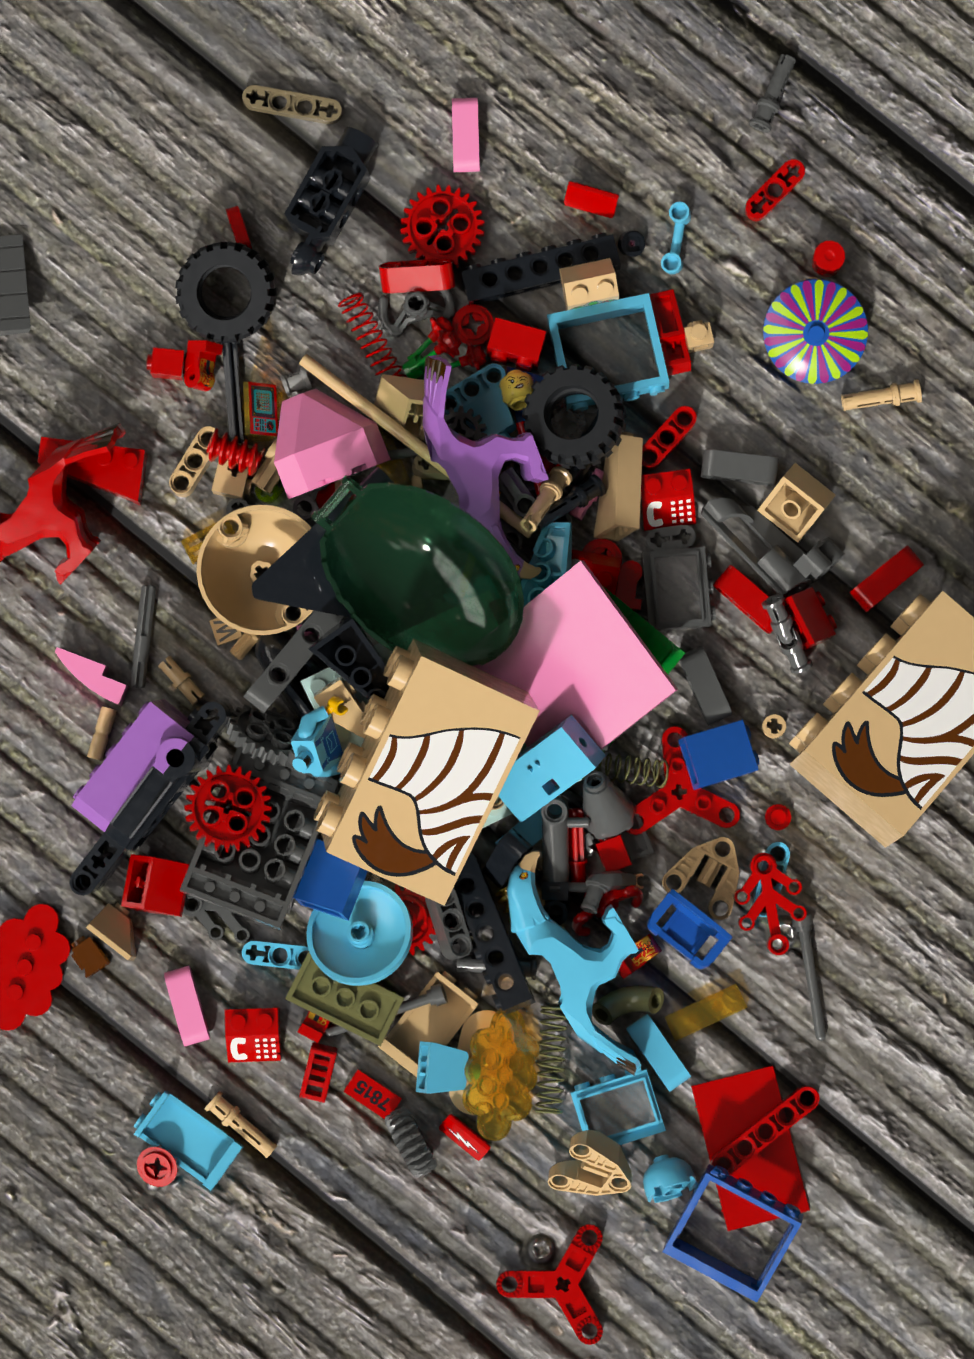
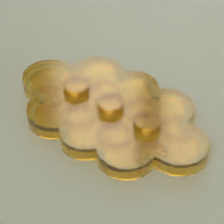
(500, 1074)

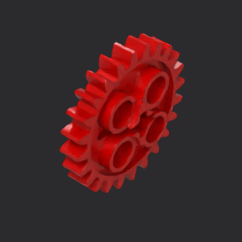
(423, 213)
(220, 831)

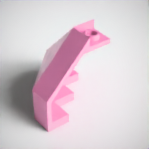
(323, 442)

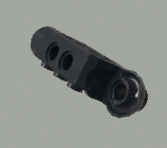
(328, 197)

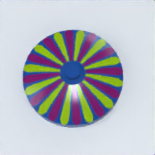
(815, 331)

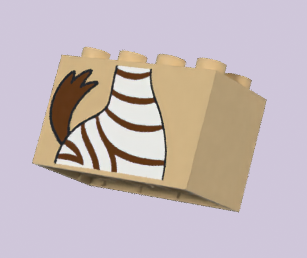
(902, 726)
(425, 770)

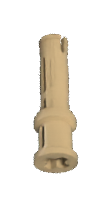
(894, 394)
(549, 492)
(231, 1116)

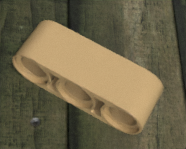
(183, 469)

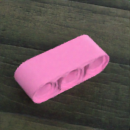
(465, 134)
(186, 1006)

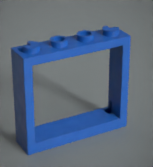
(715, 1268)

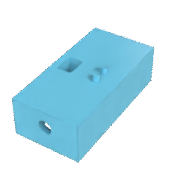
(552, 756)

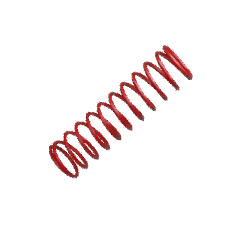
(358, 295)

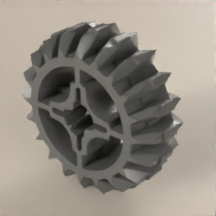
(410, 1142)

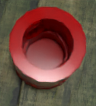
(828, 258)

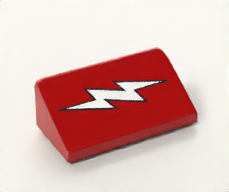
(464, 1137)

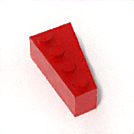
(116, 471)

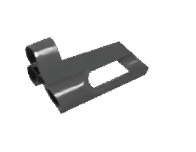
(785, 565)

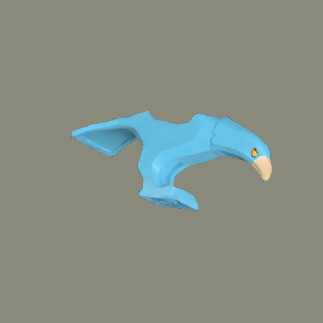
(575, 965)

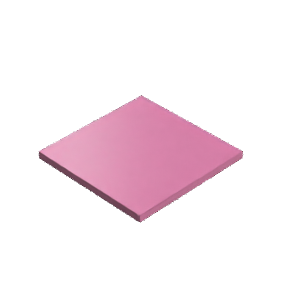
(582, 661)

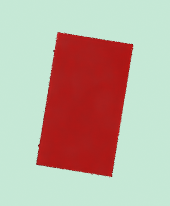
(724, 1112)

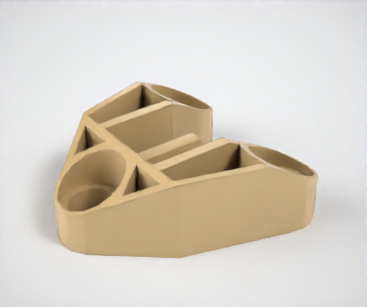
(728, 882)
(597, 1169)

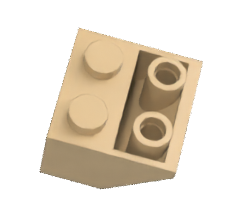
(402, 401)

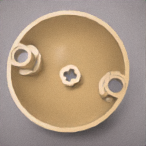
(229, 567)

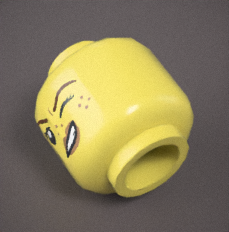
(515, 388)

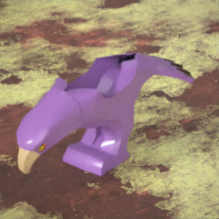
(476, 464)

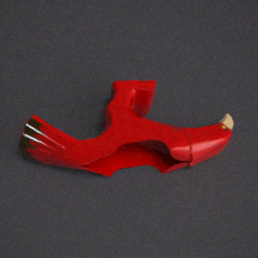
(49, 511)

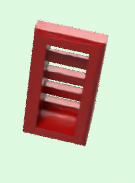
(324, 1050)

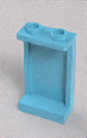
(193, 1139)

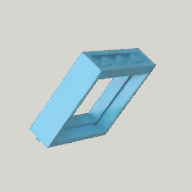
(605, 311)

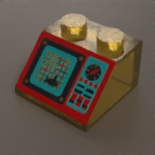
(261, 411)

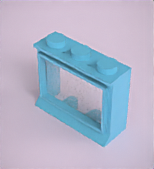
(619, 1107)

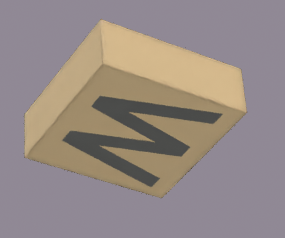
(223, 632)

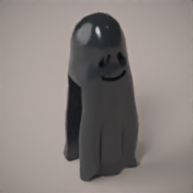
(266, 650)

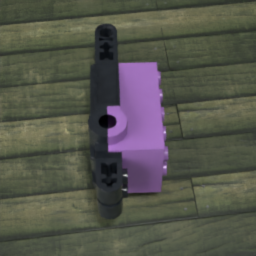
(143, 781)

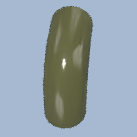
(627, 1000)

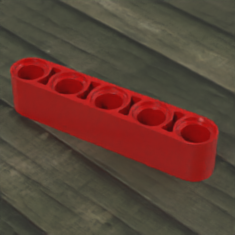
(778, 1128)

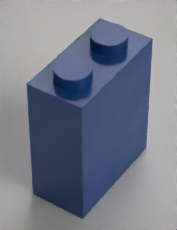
(719, 754)
(330, 883)

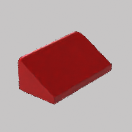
(591, 199)

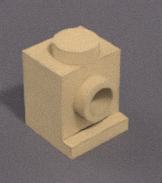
(698, 336)

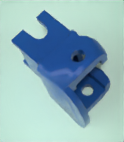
(688, 930)

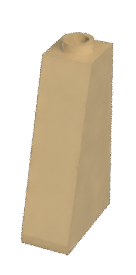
(620, 506)

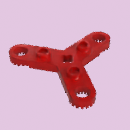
(698, 802)
(543, 1282)

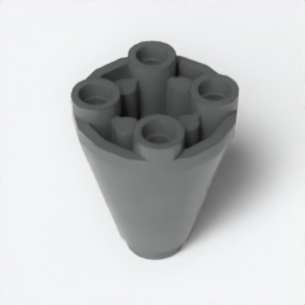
(606, 806)

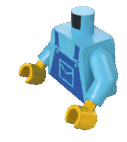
(317, 742)

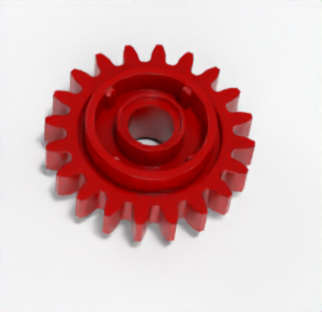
(421, 918)

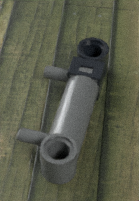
(555, 858)

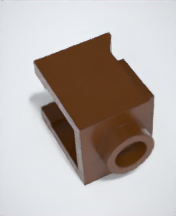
(89, 956)

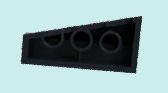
(353, 657)

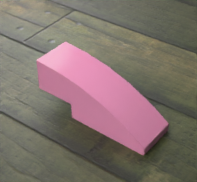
(93, 676)

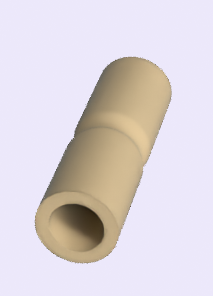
(100, 737)

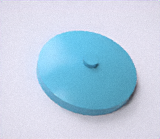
(365, 945)

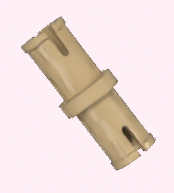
(181, 680)

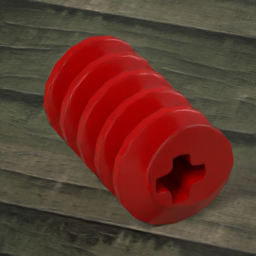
(234, 453)

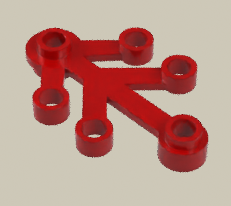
(769, 898)

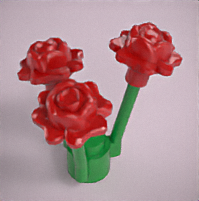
(448, 343)

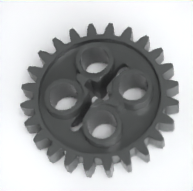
(263, 734)

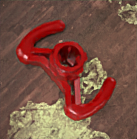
(611, 897)

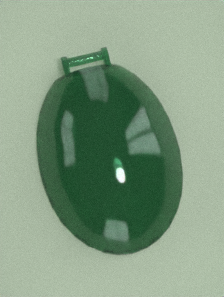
(420, 571)

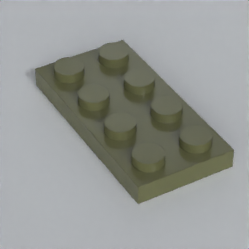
(359, 1009)

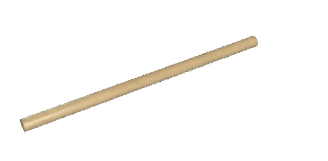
(392, 427)

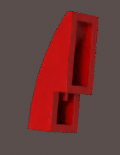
(671, 332)

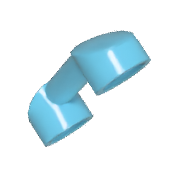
(681, 216)

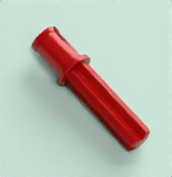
(577, 849)

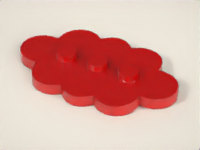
(30, 964)

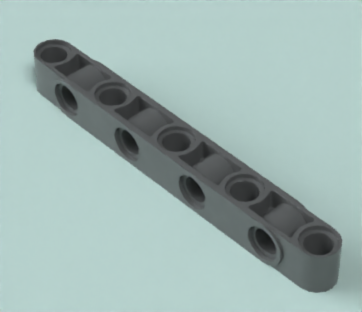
(289, 660)

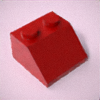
(810, 617)

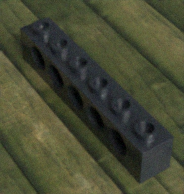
(505, 287)
(520, 993)

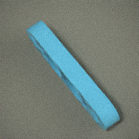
(292, 950)

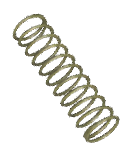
(626, 773)
(558, 1059)

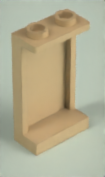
(429, 1023)

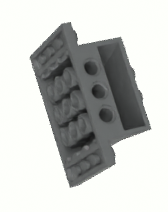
(265, 876)

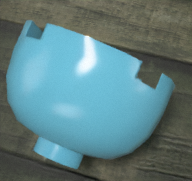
(668, 1178)

